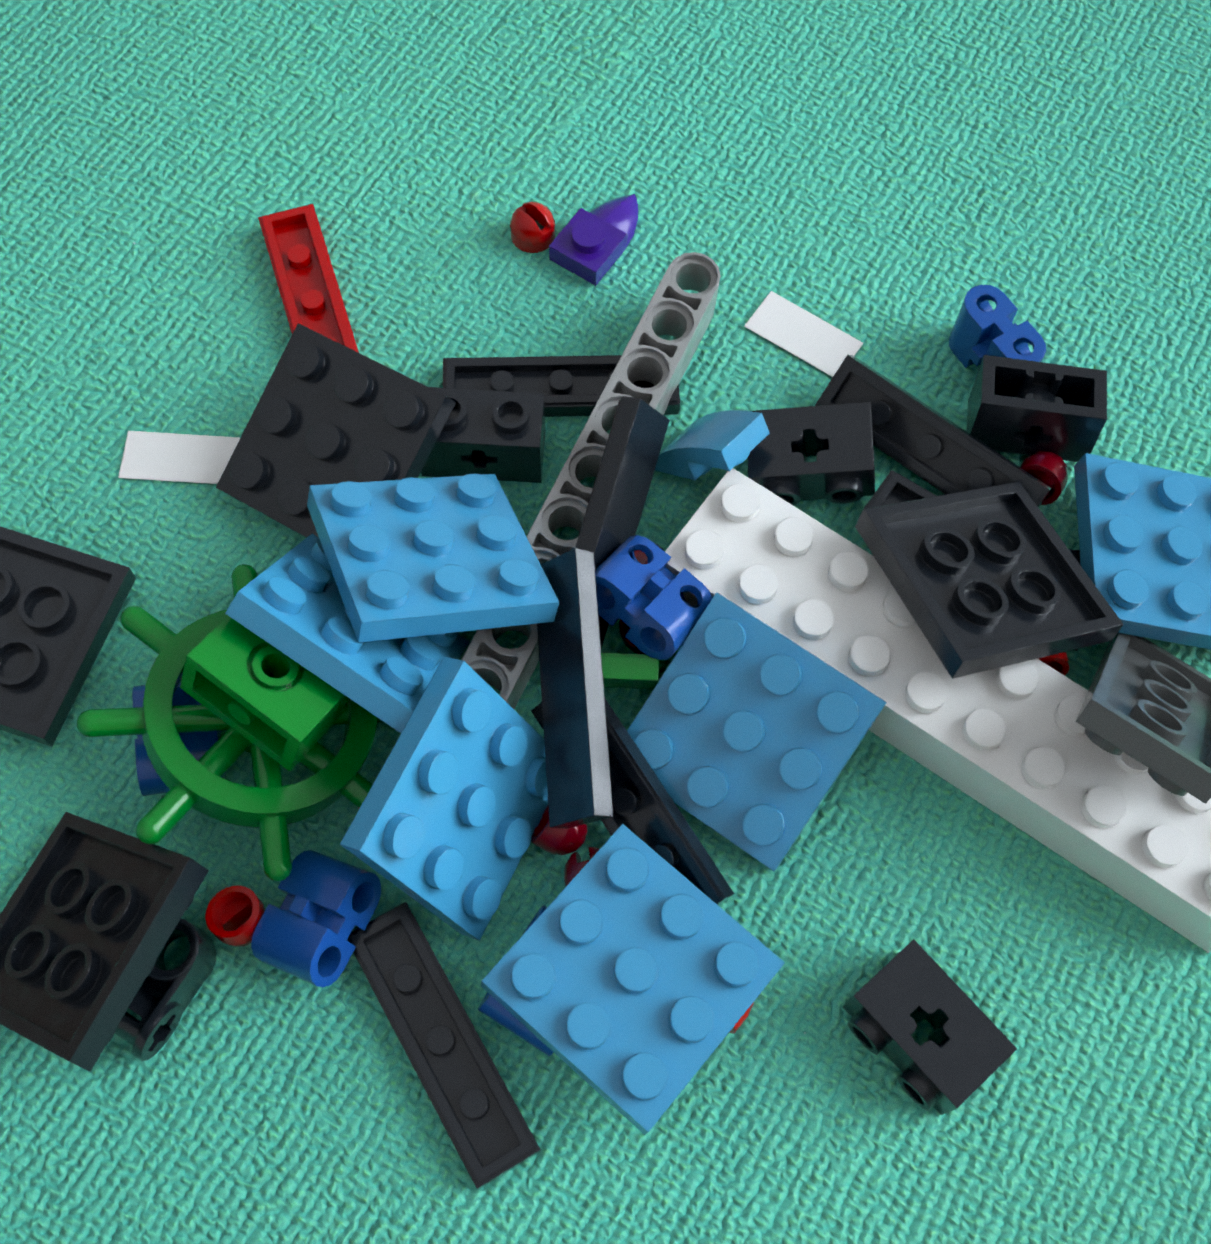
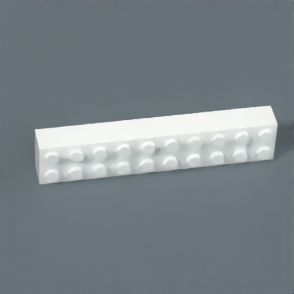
(991, 733)

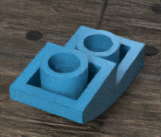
(713, 442)

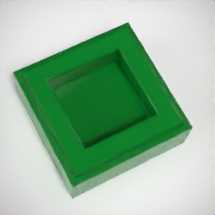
(629, 671)

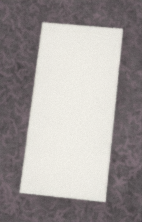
(802, 334)
(176, 457)

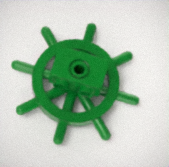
(268, 711)

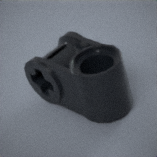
(167, 993)

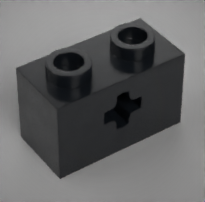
(1037, 407)
(835, 434)
(491, 435)
(960, 1049)

